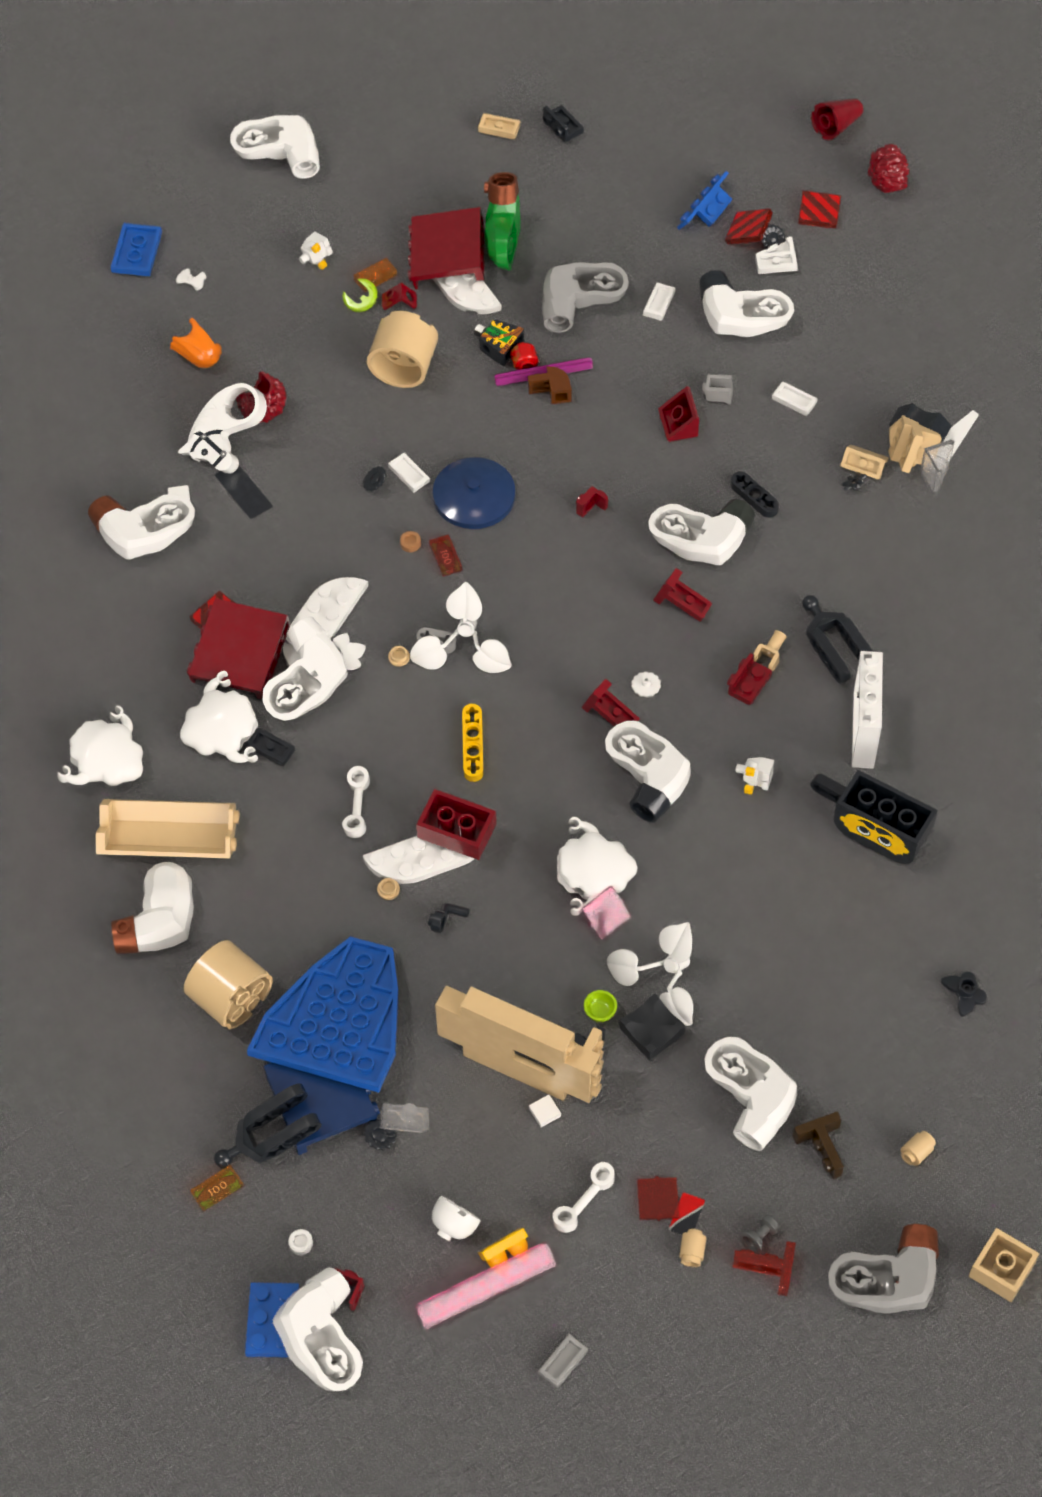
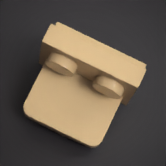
(908, 442)

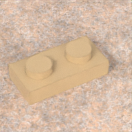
(499, 126)

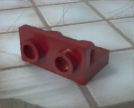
(748, 680)

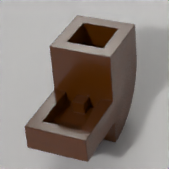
(553, 381)

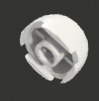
(453, 1220)

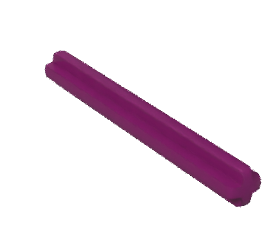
(522, 375)

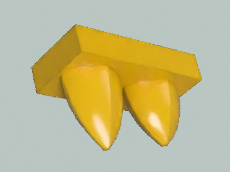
(513, 1242)

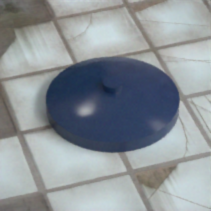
(474, 493)

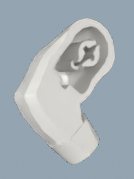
(310, 678)

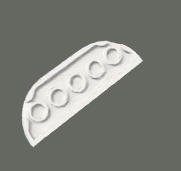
(468, 294)
(329, 607)
(413, 860)

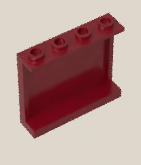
(446, 245)
(240, 642)

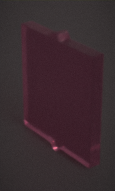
(606, 912)

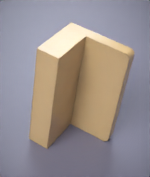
(864, 461)

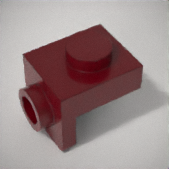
(589, 499)

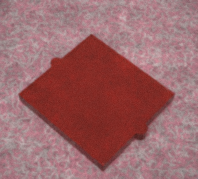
(658, 1198)

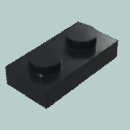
(271, 746)

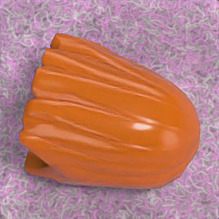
(197, 347)

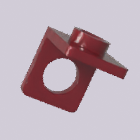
(398, 294)
(355, 1281)

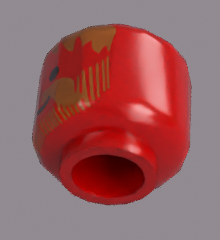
(524, 356)

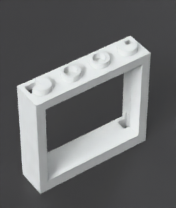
(867, 709)

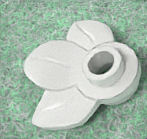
(349, 651)

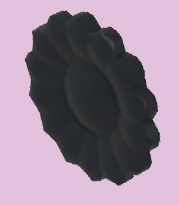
(772, 236)
(374, 479)
(379, 1137)

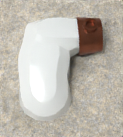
(165, 914)

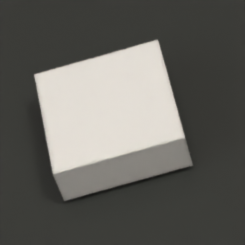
(544, 1110)

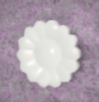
(646, 684)

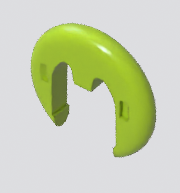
(367, 302)

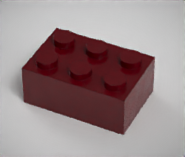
(456, 824)

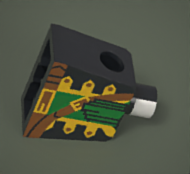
(499, 340)

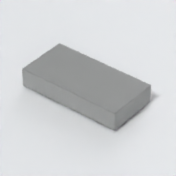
(563, 1361)

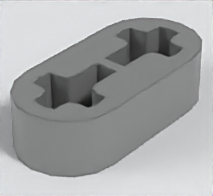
(442, 636)

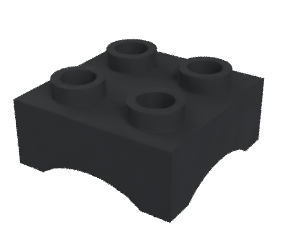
(652, 1027)

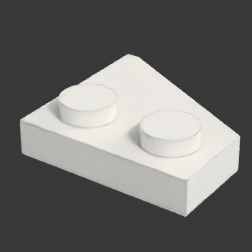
(777, 258)

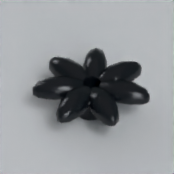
(854, 482)

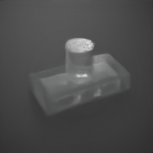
(405, 1118)

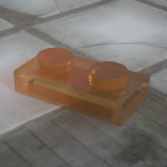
(376, 273)

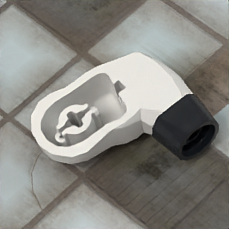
(742, 311)
(652, 763)

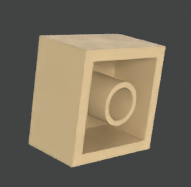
(1003, 1264)

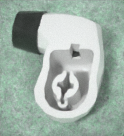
(699, 535)

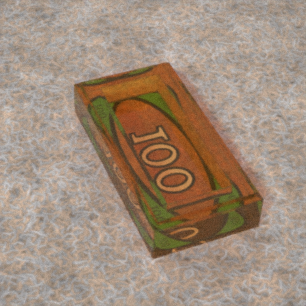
(216, 1188)

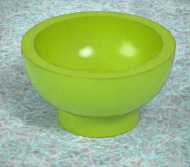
(600, 1006)

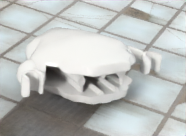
(220, 723)
(104, 752)
(592, 864)

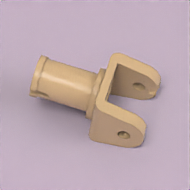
(771, 649)

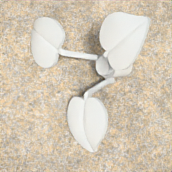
(462, 605)
(676, 942)

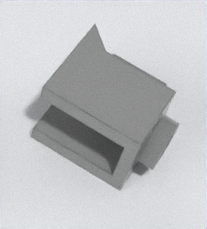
(718, 388)

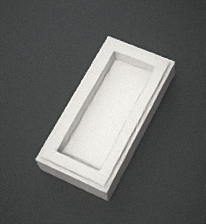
(659, 301)
(794, 398)
(408, 472)

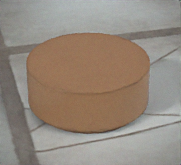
(410, 541)

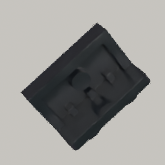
(562, 123)

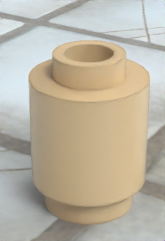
(918, 1148)
(692, 1248)

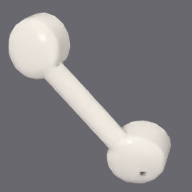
(358, 781)
(566, 1217)

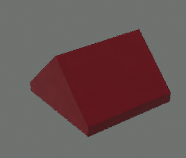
(680, 416)

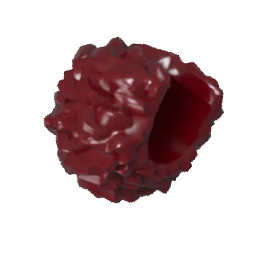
(888, 169)
(273, 392)

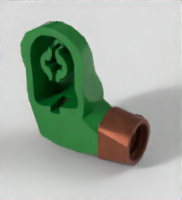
(502, 219)

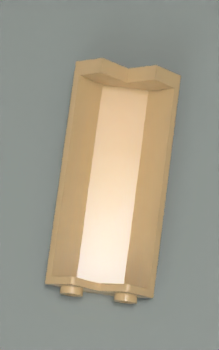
(167, 828)

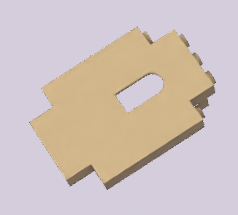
(495, 1030)

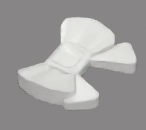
(185, 277)

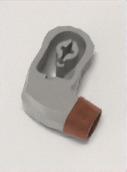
(888, 1281)

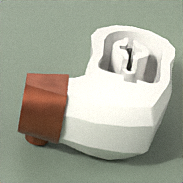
(145, 527)

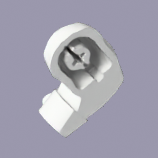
(279, 139)
(756, 1084)
(314, 1337)

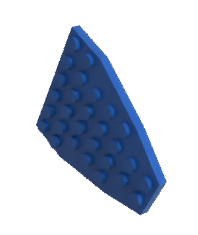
(337, 1018)

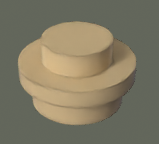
(399, 656)
(388, 889)

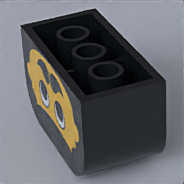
(883, 818)

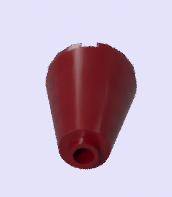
(835, 116)

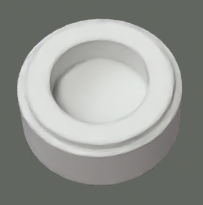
(300, 1242)

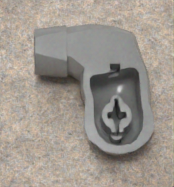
(579, 287)

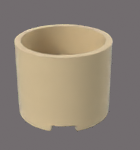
(402, 349)
(227, 984)

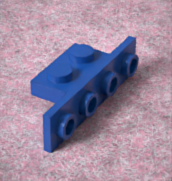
(710, 205)

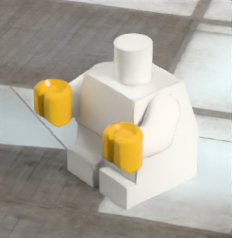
(315, 249)
(756, 773)

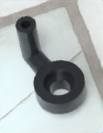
(438, 919)

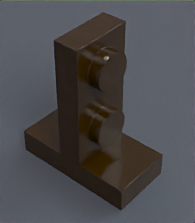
(818, 1130)

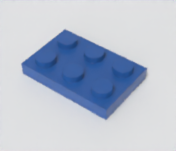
(136, 249)
(264, 1303)

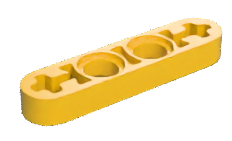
(472, 742)

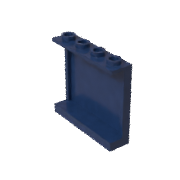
(334, 1102)

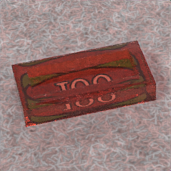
(445, 555)

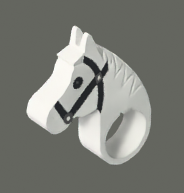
(215, 423)

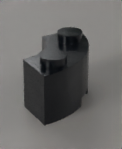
(930, 420)

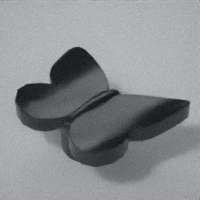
(966, 990)

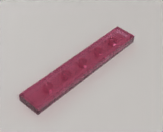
(485, 1285)

